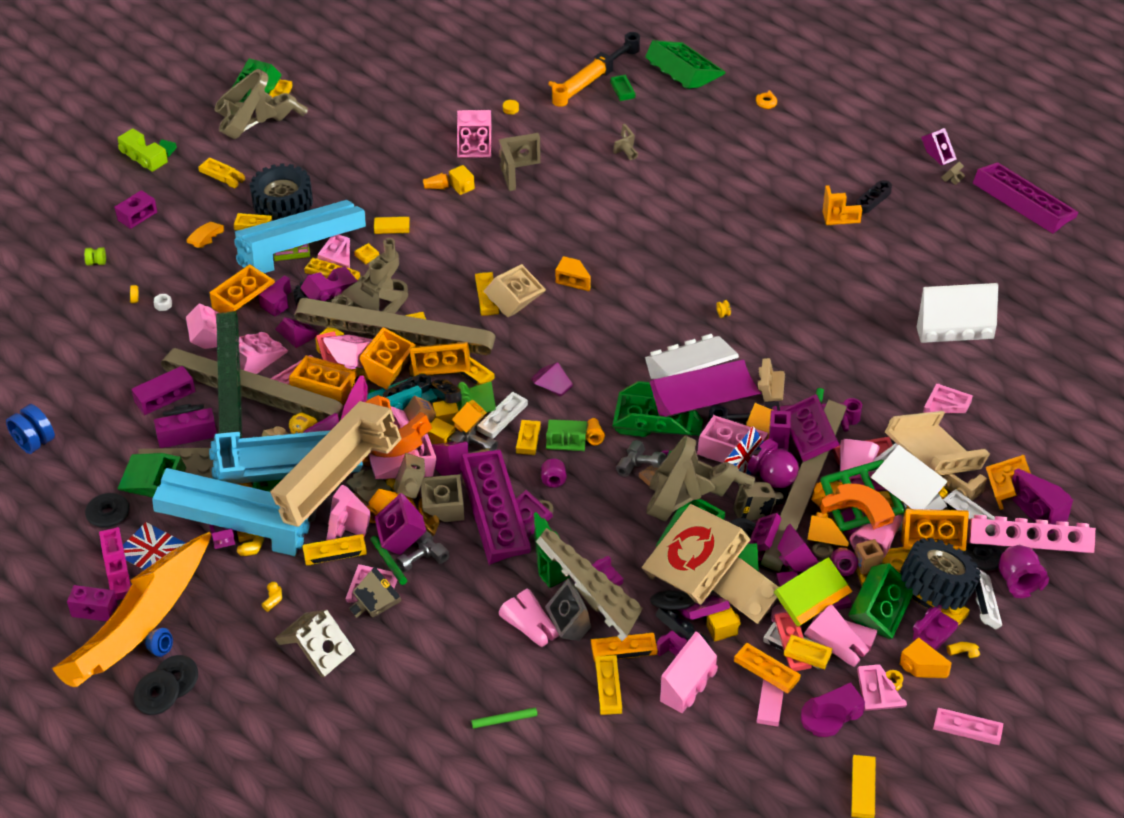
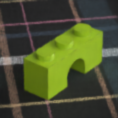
(133, 144)

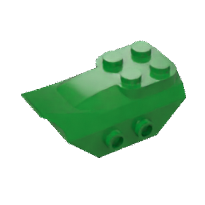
(638, 415)

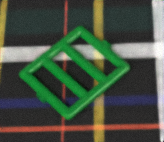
(844, 477)

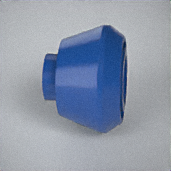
(159, 641)

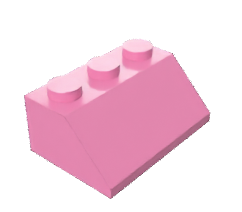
(347, 349)
(722, 437)
(688, 674)

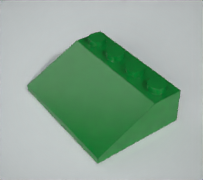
(683, 63)

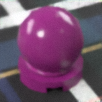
(774, 465)
(1022, 571)

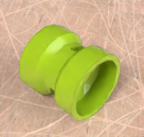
(95, 256)

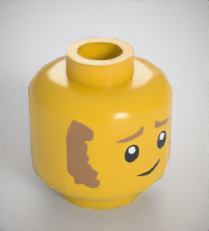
(301, 422)

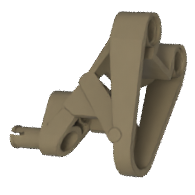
(240, 115)
(377, 283)
(686, 479)

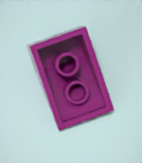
(1041, 498)

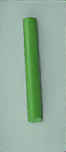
(506, 717)

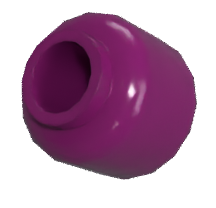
(553, 473)
(849, 565)

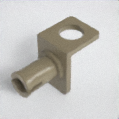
(626, 143)

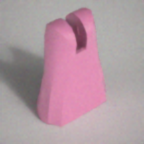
(856, 453)
(883, 535)
(529, 618)
(833, 631)

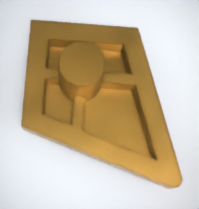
(431, 522)

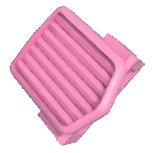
(347, 514)

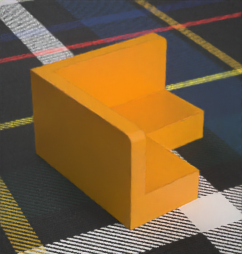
(837, 212)
(1002, 475)

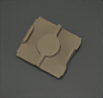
(366, 485)

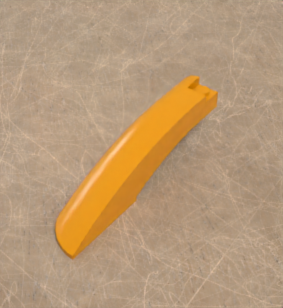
(141, 610)

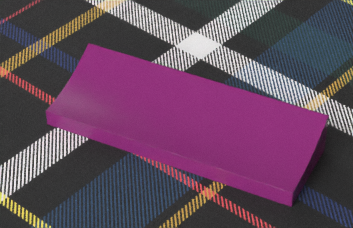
(1024, 197)
(703, 388)
(494, 505)

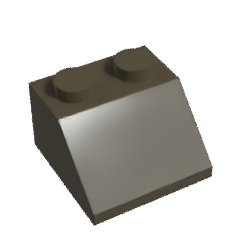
(443, 497)

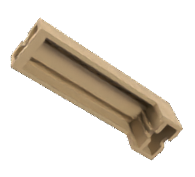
(333, 459)

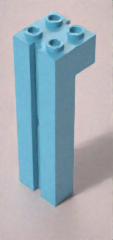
(260, 242)
(260, 457)
(227, 507)

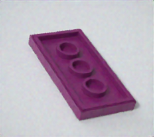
(811, 428)

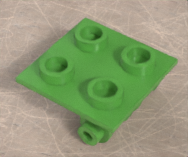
(481, 394)
(566, 435)

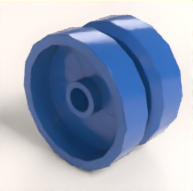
(30, 428)

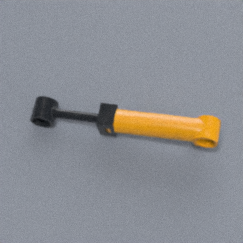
(601, 65)

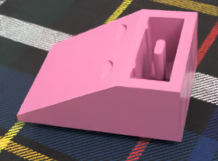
(474, 134)
(259, 351)
(388, 467)

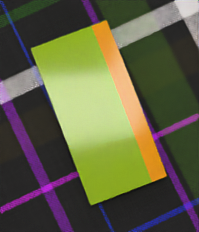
(812, 591)

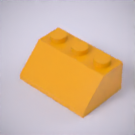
(239, 289)
(386, 357)
(440, 358)
(324, 378)
(937, 524)

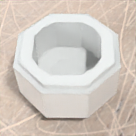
(162, 302)

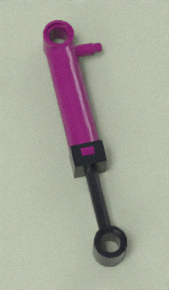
(851, 416)

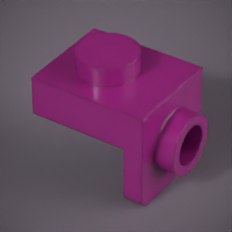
(670, 642)

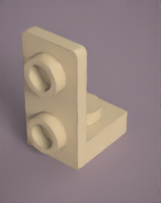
(970, 490)

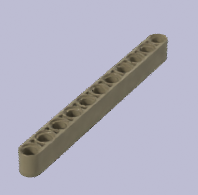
(410, 328)
(256, 386)
(802, 490)

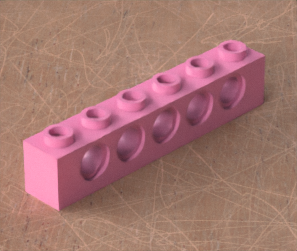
(1084, 535)

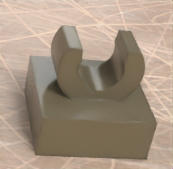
(954, 174)

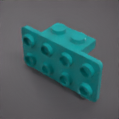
(402, 399)

